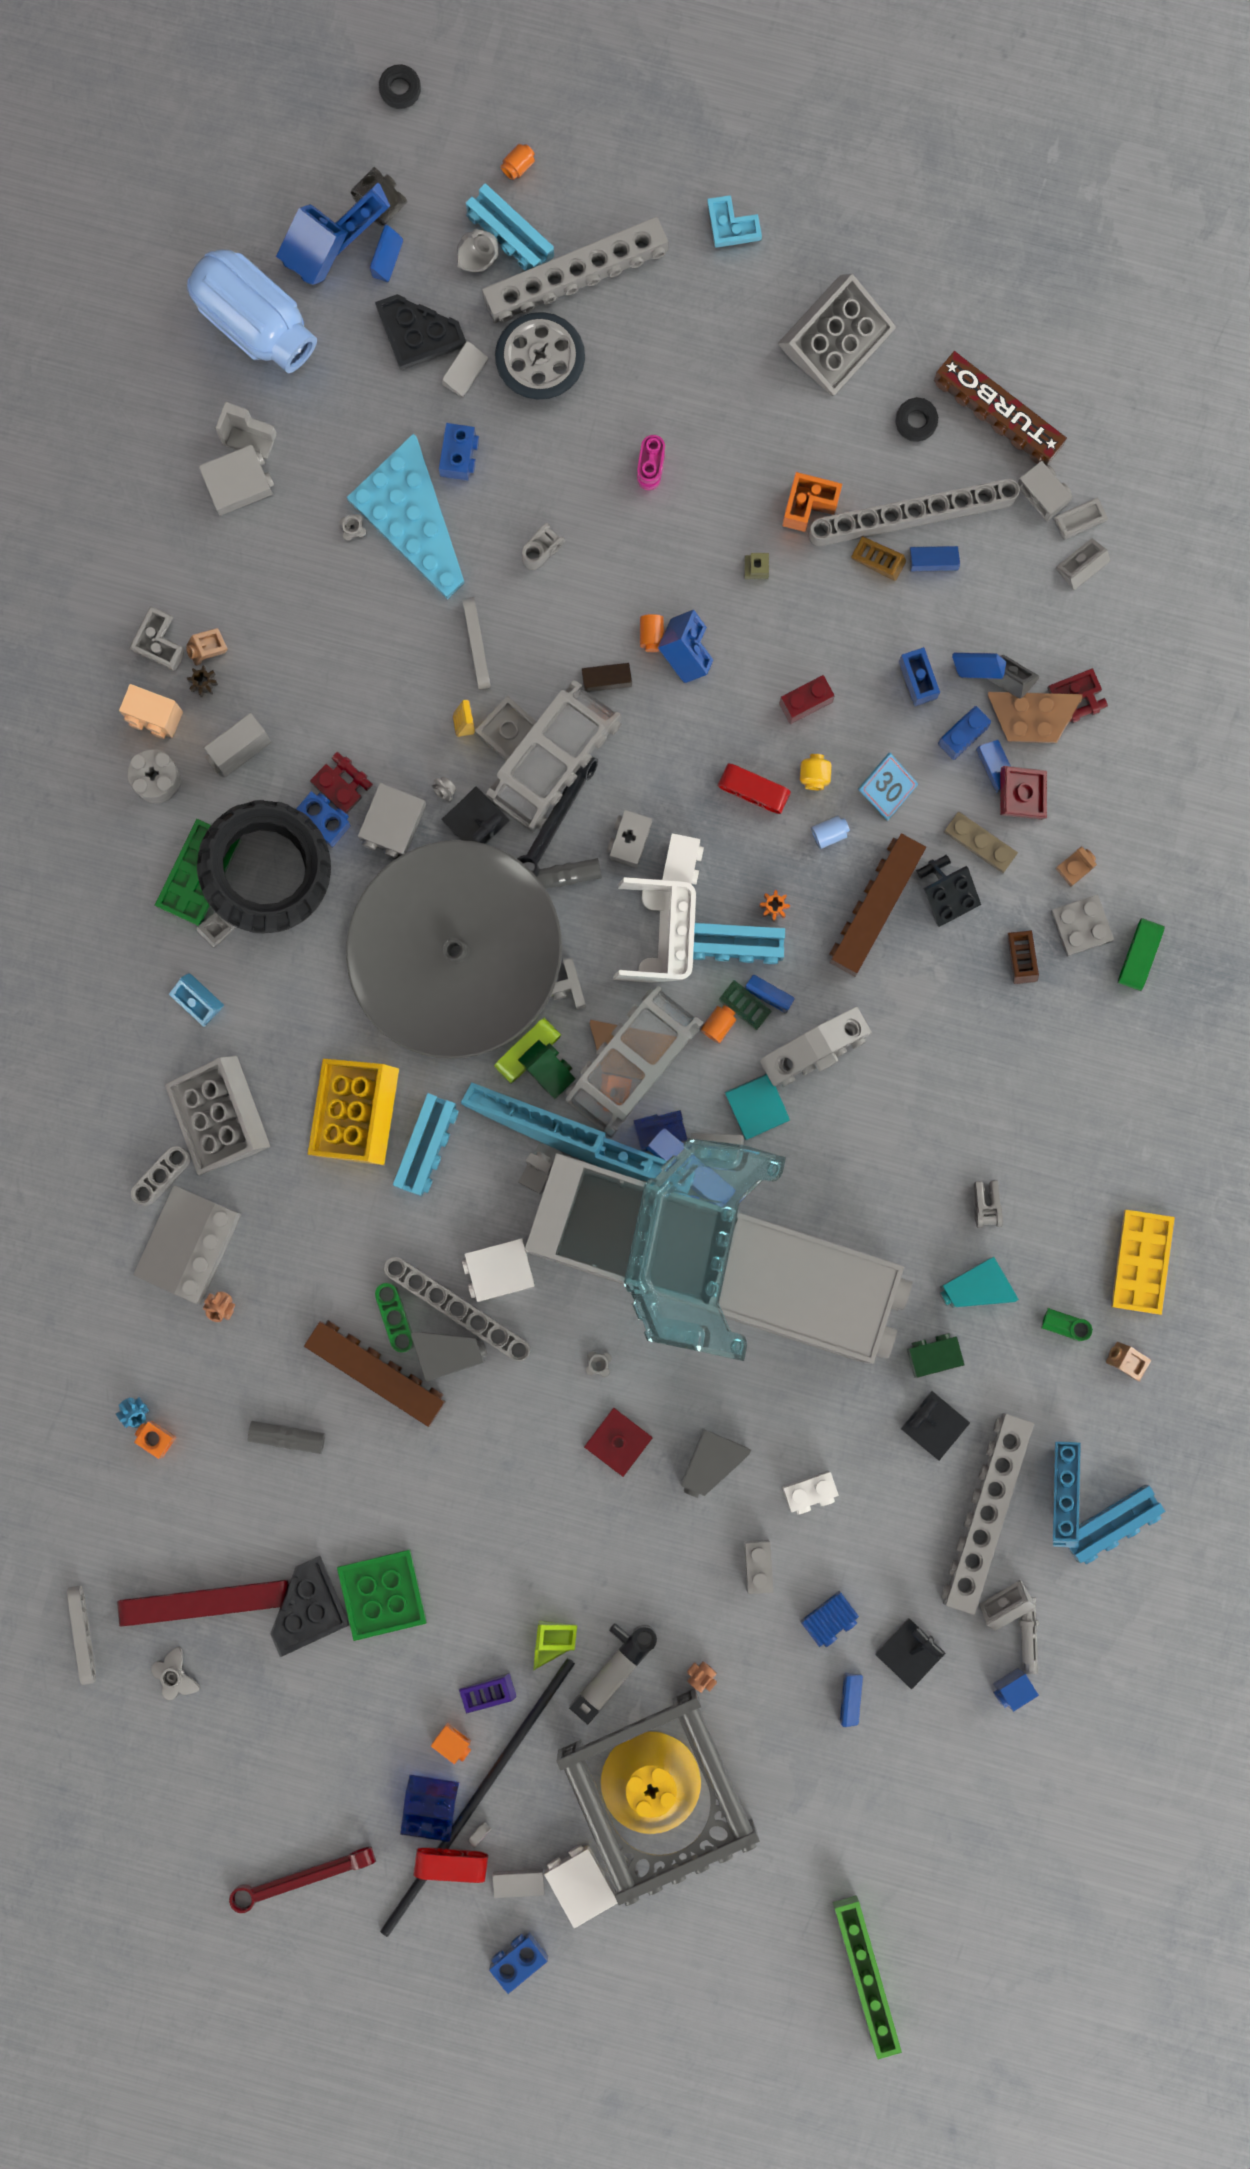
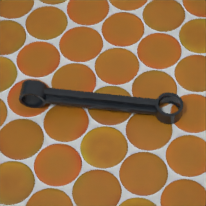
(557, 815)

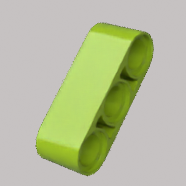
(509, 1065)

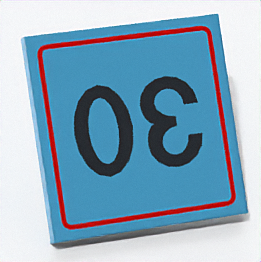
(888, 786)

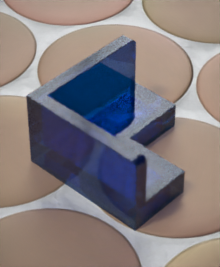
(650, 1126)

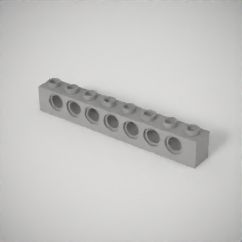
(582, 259)
(969, 1599)

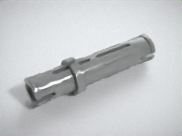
(1029, 1641)

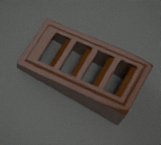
(1026, 976)

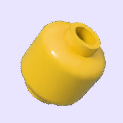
(815, 772)

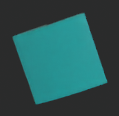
(757, 1106)

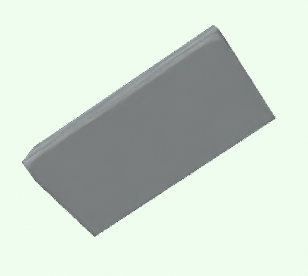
(464, 369)
(1083, 563)
(1007, 1606)
(518, 1883)

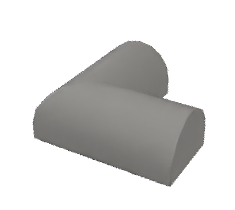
(150, 640)

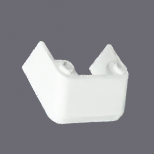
(676, 930)

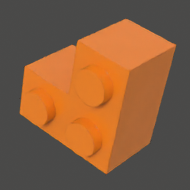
(810, 494)

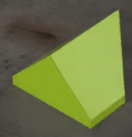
(553, 1641)

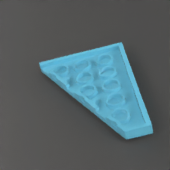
(406, 512)

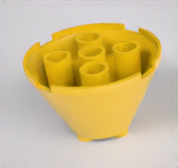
(656, 1761)

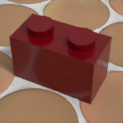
(806, 699)

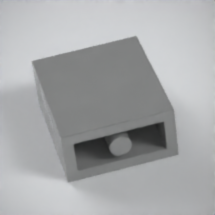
(237, 479)
(236, 745)
(391, 821)

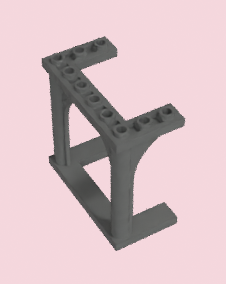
(627, 1882)

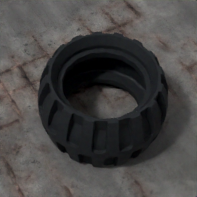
(273, 818)

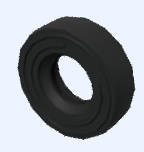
(395, 72)
(910, 432)

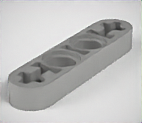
(476, 643)
(81, 1635)

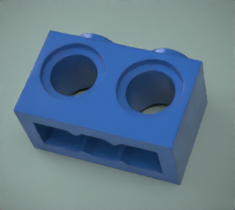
(324, 816)
(522, 1966)

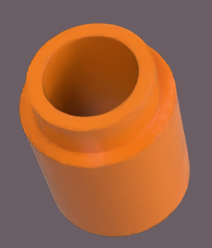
(517, 161)

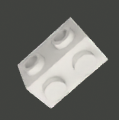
(682, 859)
(810, 1491)

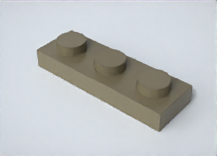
(980, 842)

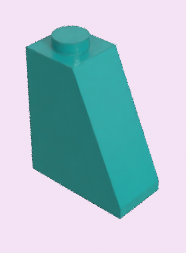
(979, 1286)

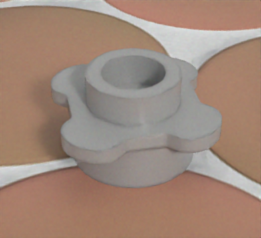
(356, 521)
(444, 788)
(593, 1368)

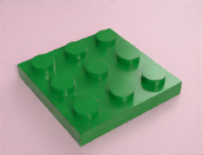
(382, 1595)

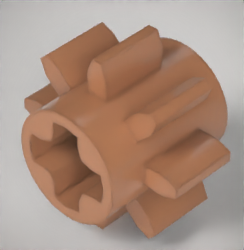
(219, 1306)
(702, 1677)

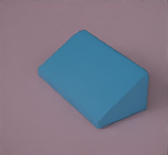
(196, 999)

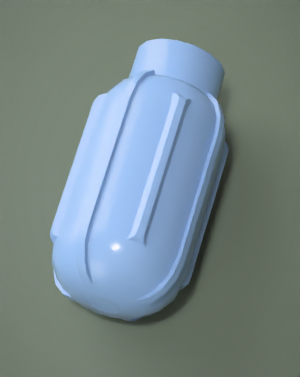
(250, 309)

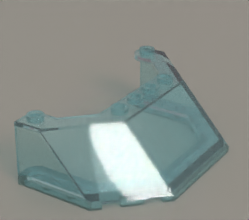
(686, 1243)

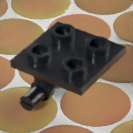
(475, 818)
(951, 894)
(935, 1425)
(910, 1653)

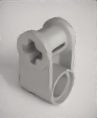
(543, 543)

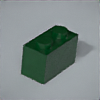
(547, 1069)
(935, 1356)

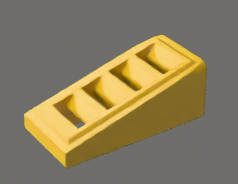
(463, 719)

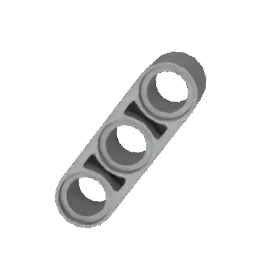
(172, 1172)

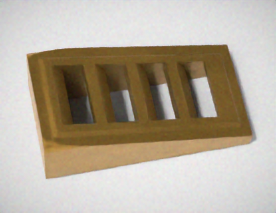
(891, 554)

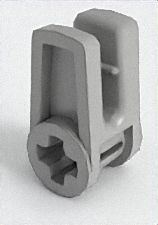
(982, 1209)

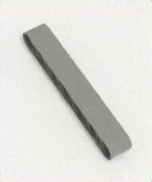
(448, 1300)

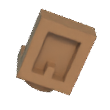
(205, 645)
(1077, 866)
(1128, 1360)

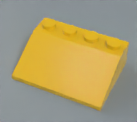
(353, 1111)

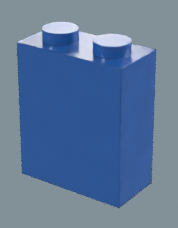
(311, 244)

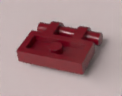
(1085, 684)
(336, 788)

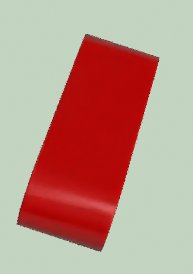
(754, 788)
(450, 1865)

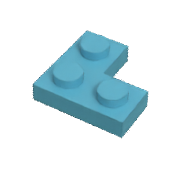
(728, 229)

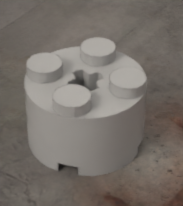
(165, 783)

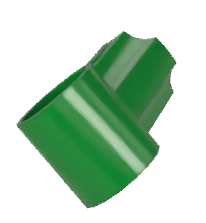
(1064, 1324)

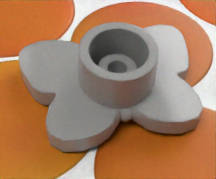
(173, 1677)

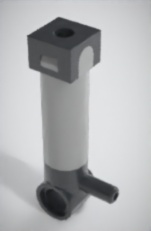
(614, 1672)

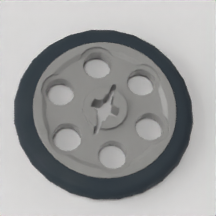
(554, 383)

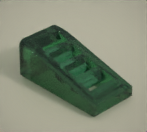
(750, 998)

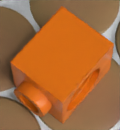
(165, 1439)
(452, 1744)

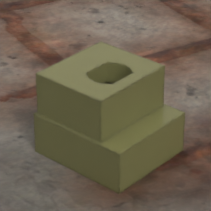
(753, 572)

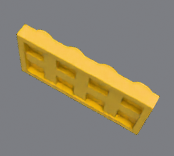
(1142, 1262)

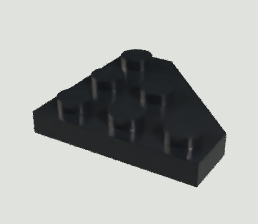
(417, 331)
(308, 1609)

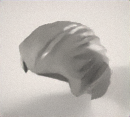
(477, 250)

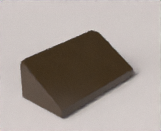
(607, 677)

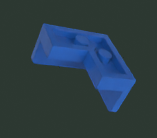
(683, 646)

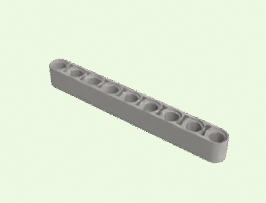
(921, 504)

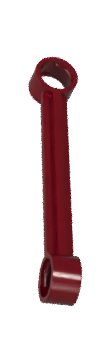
(356, 1860)

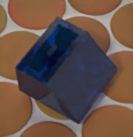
(429, 1808)

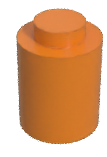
(651, 631)
(719, 1023)

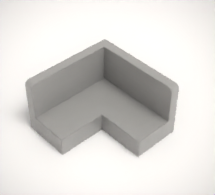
(239, 430)

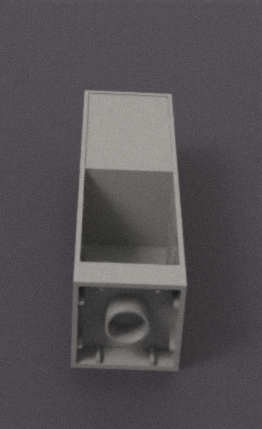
(772, 1273)

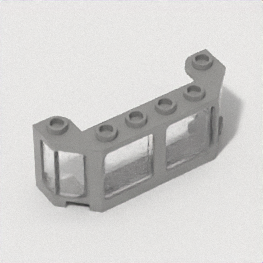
(552, 755)
(632, 1060)

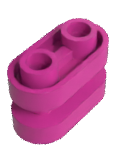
(651, 462)

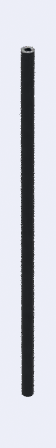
(483, 1788)

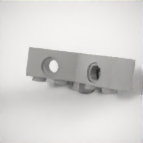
(817, 1047)

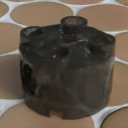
(394, 198)

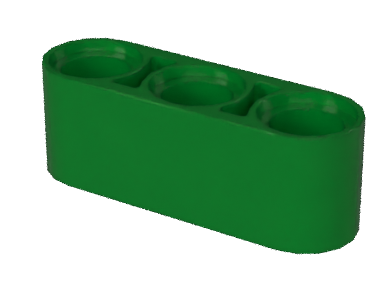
(1141, 954)
(386, 1308)

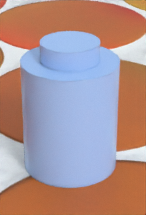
(830, 831)

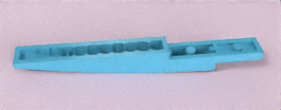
(563, 1134)

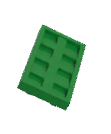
(182, 890)

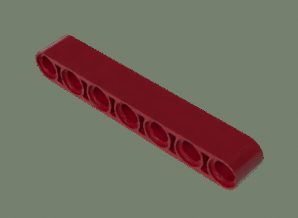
(201, 1603)

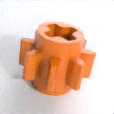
(780, 902)

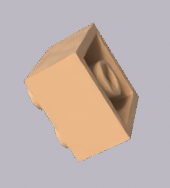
(150, 711)

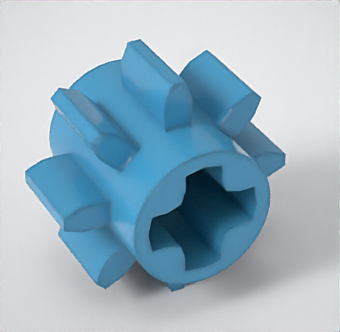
(132, 1412)

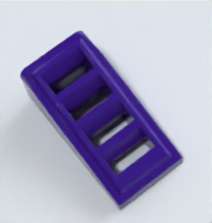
(508, 1688)

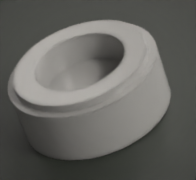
(479, 1834)

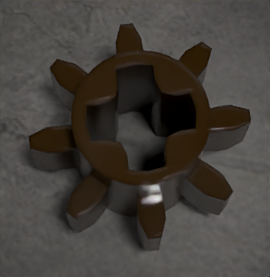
(206, 685)

